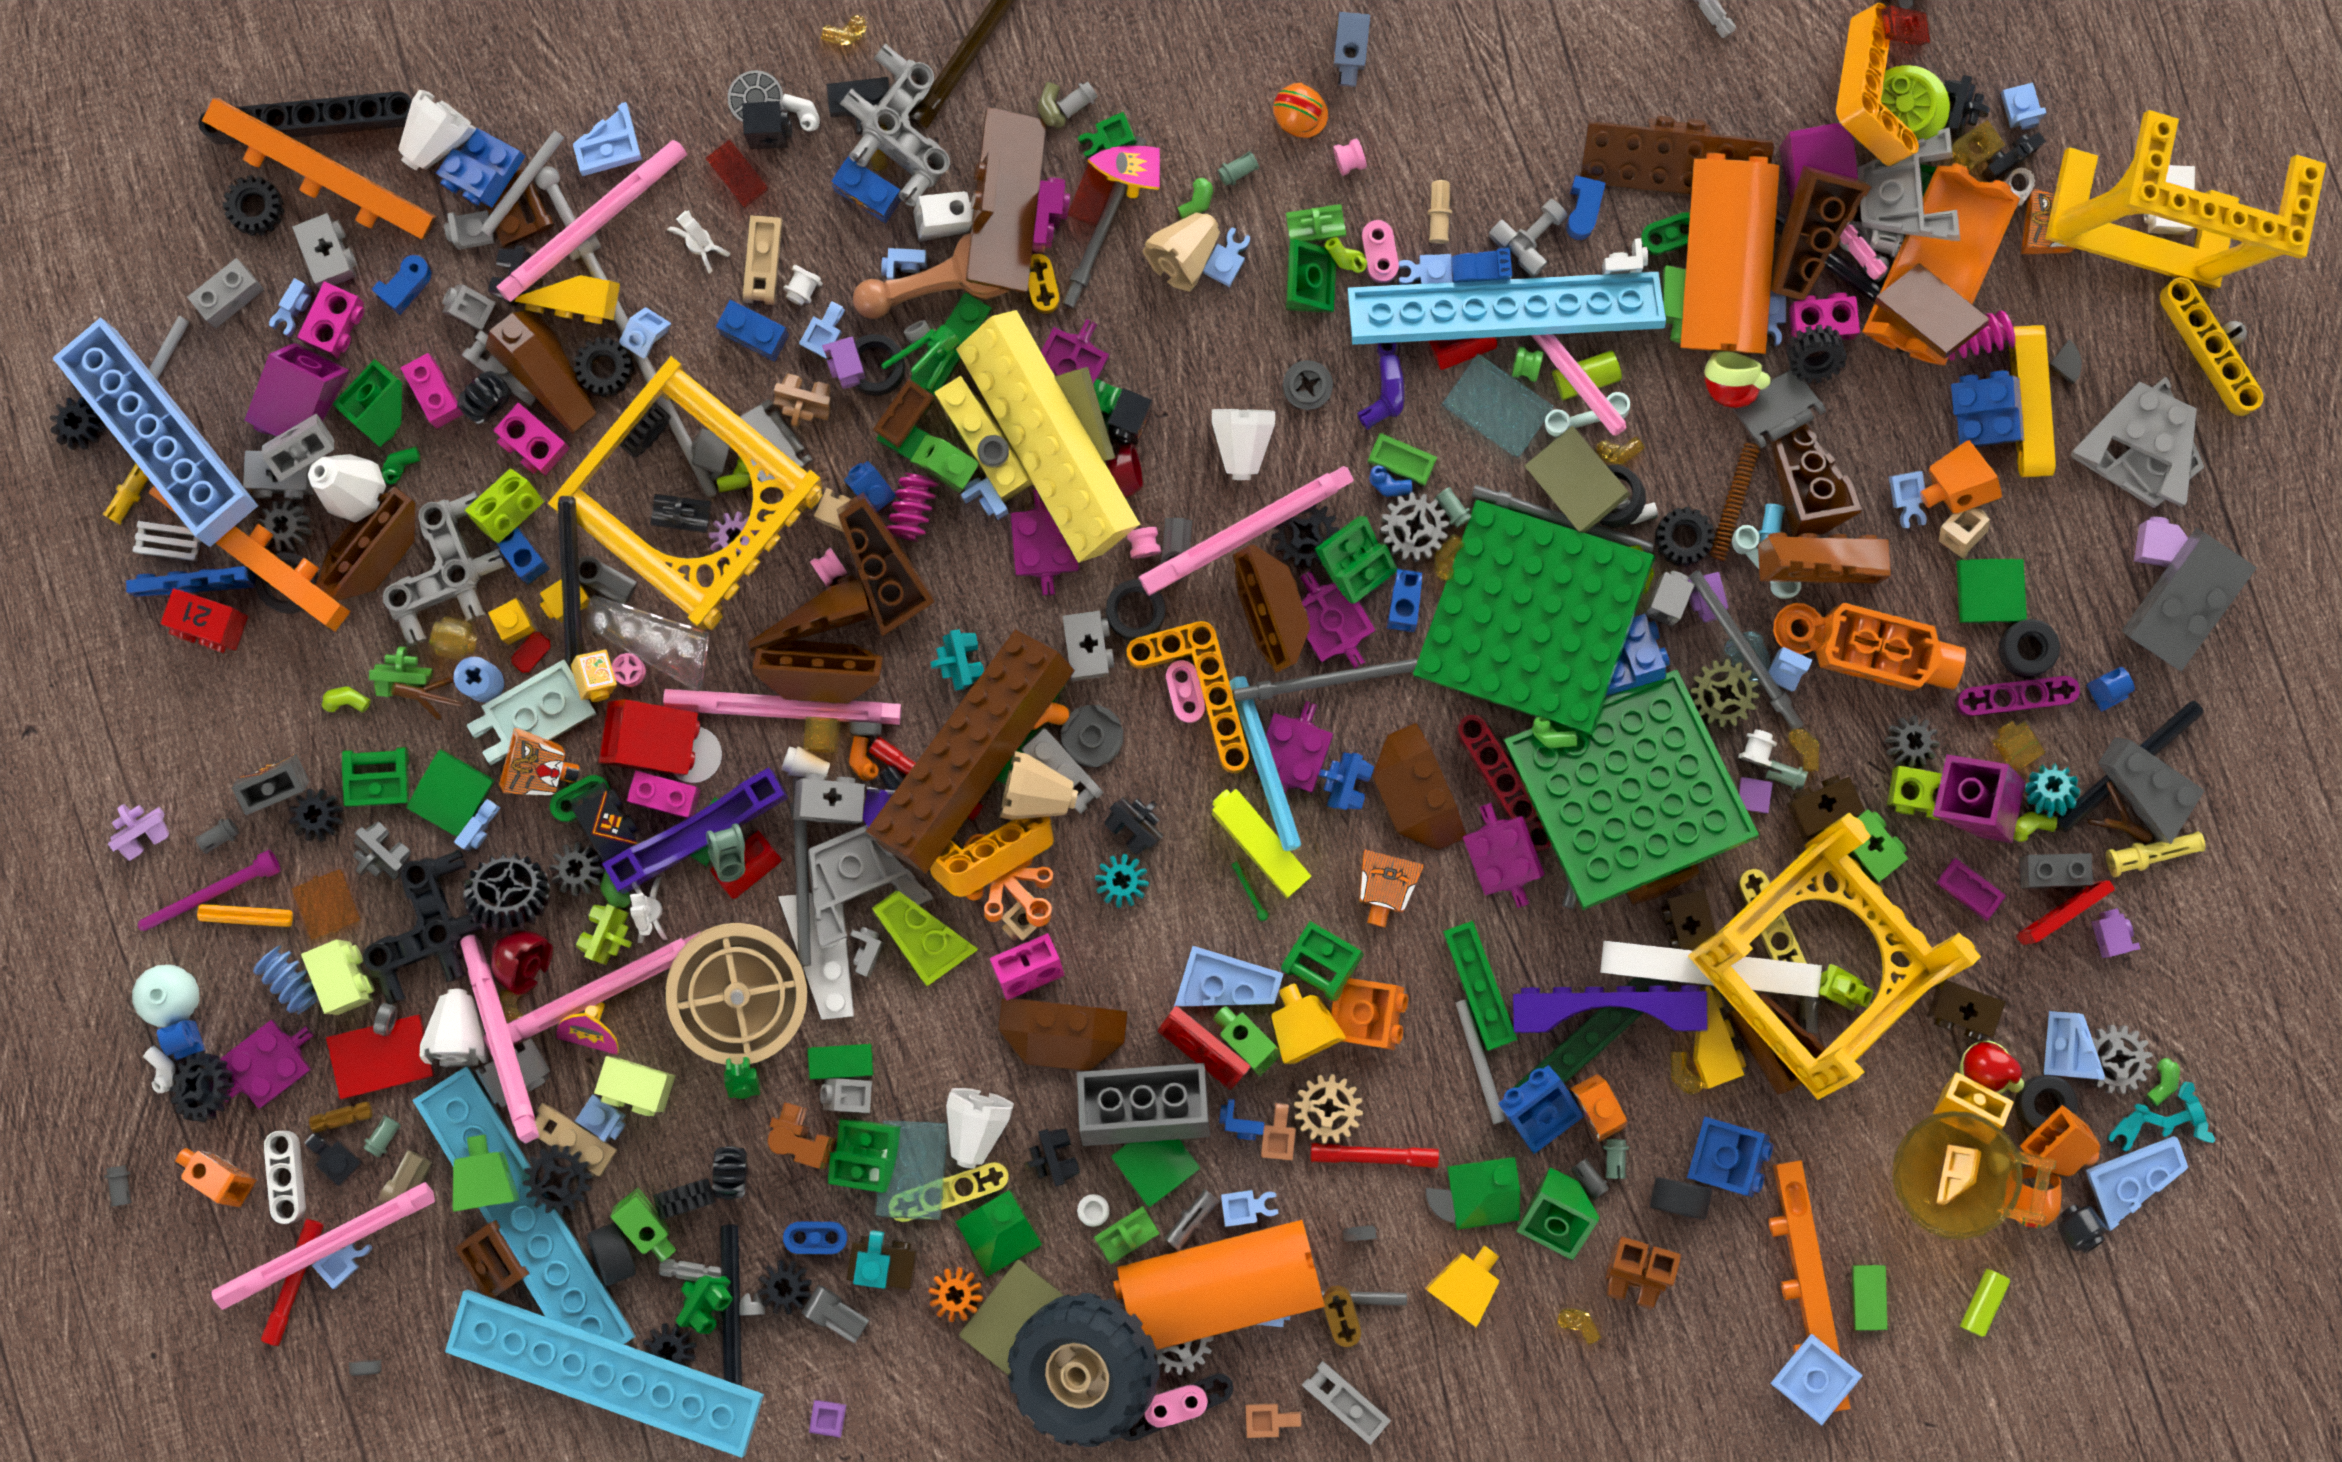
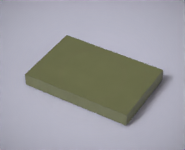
(1082, 397)
(1577, 480)
(1005, 1311)

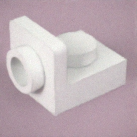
(1620, 262)

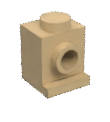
(827, 509)
(1954, 533)
(1012, 925)

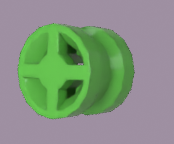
(1527, 363)

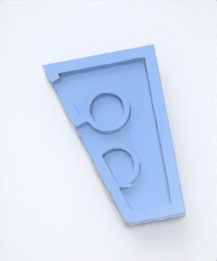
(1223, 980)
(2134, 1177)

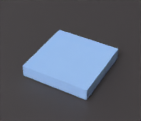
(1816, 1379)

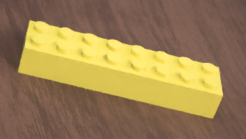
(1047, 436)

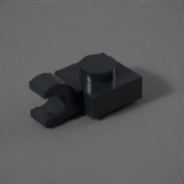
(336, 1160)

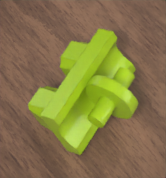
(607, 936)
(1844, 988)

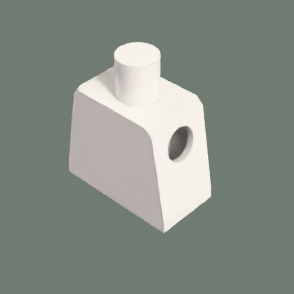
(935, 215)

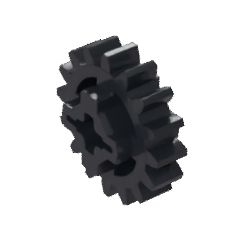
(1314, 522)
(201, 1087)
(550, 1166)

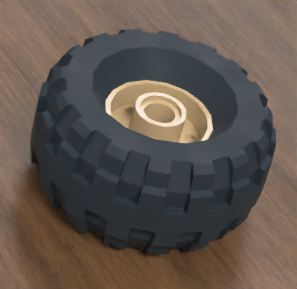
(1083, 1370)

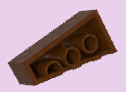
(1813, 226)
(886, 572)

